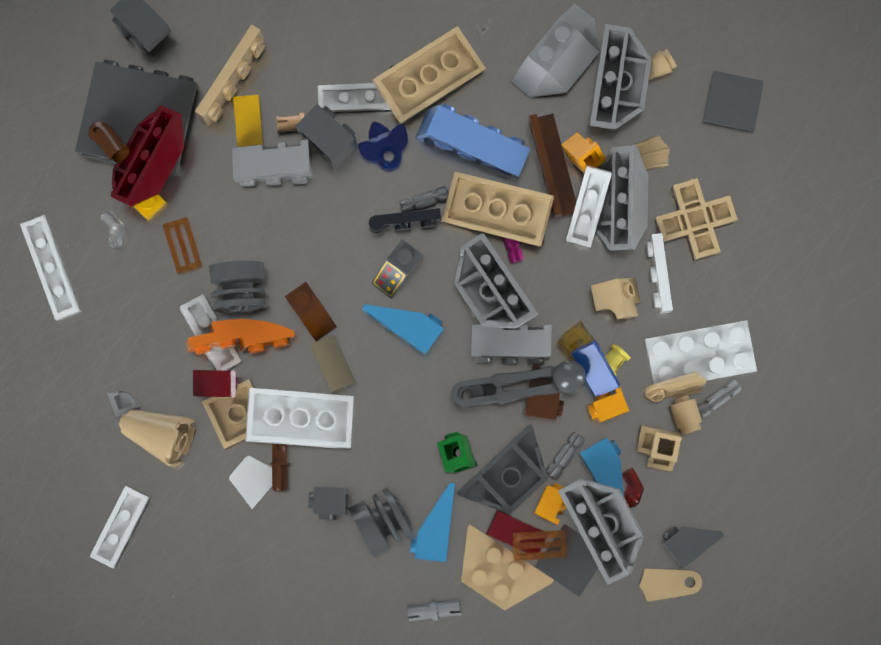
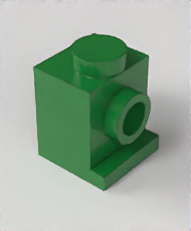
(448, 449)

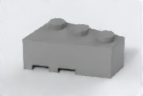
(272, 164)
(511, 344)

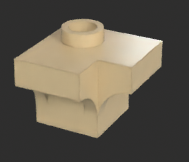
(618, 296)
(660, 446)

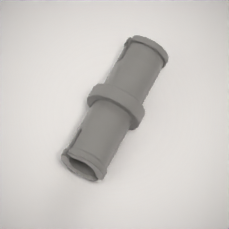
(434, 610)

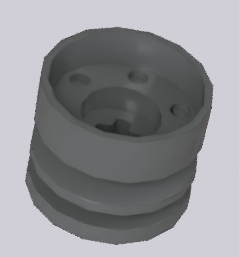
(237, 286)
(381, 521)

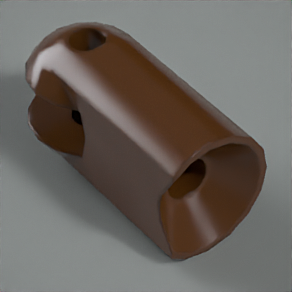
(109, 141)

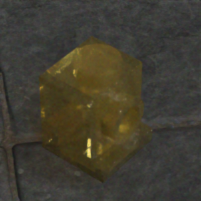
(569, 339)

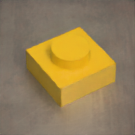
(150, 206)

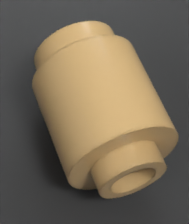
(686, 414)

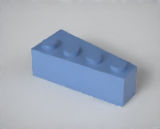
(473, 140)

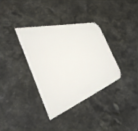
(252, 480)

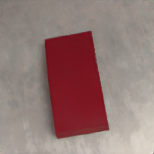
(214, 383)
(504, 525)

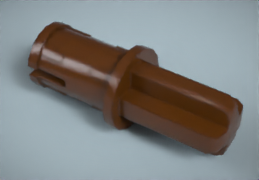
(279, 467)

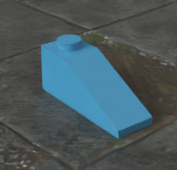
(410, 326)
(604, 463)
(434, 533)

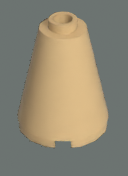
(159, 434)

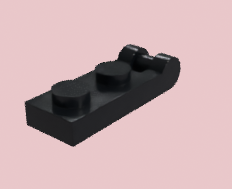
(404, 220)

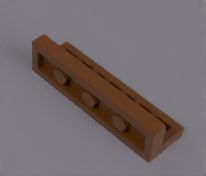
(552, 164)

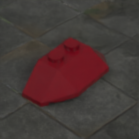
(152, 156)

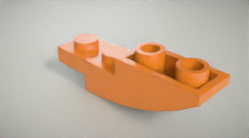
(250, 333)

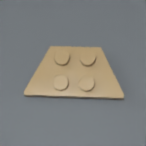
(495, 573)

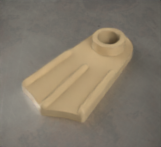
(653, 153)
(676, 387)
(667, 583)

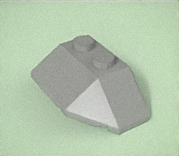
(559, 56)
(620, 78)
(626, 200)
(491, 287)
(605, 526)

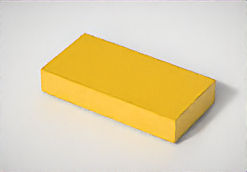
(248, 120)

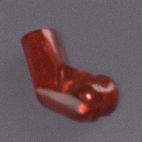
(634, 488)

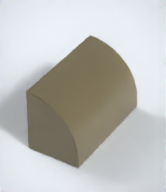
(333, 364)

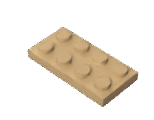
(236, 67)
(428, 75)
(497, 209)

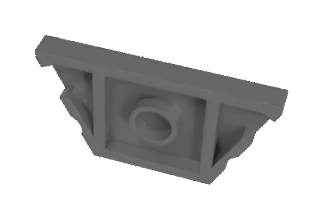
(509, 475)

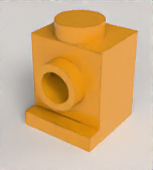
(583, 152)
(608, 406)
(550, 504)

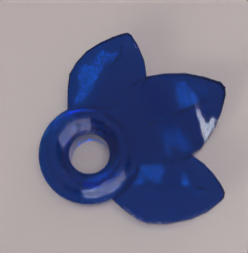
(382, 142)

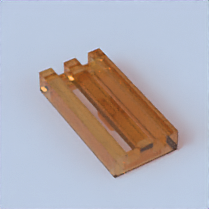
(176, 224)
(539, 555)

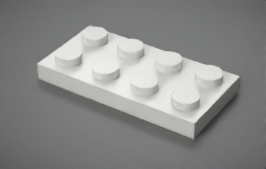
(711, 351)
(299, 418)

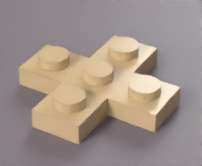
(696, 219)

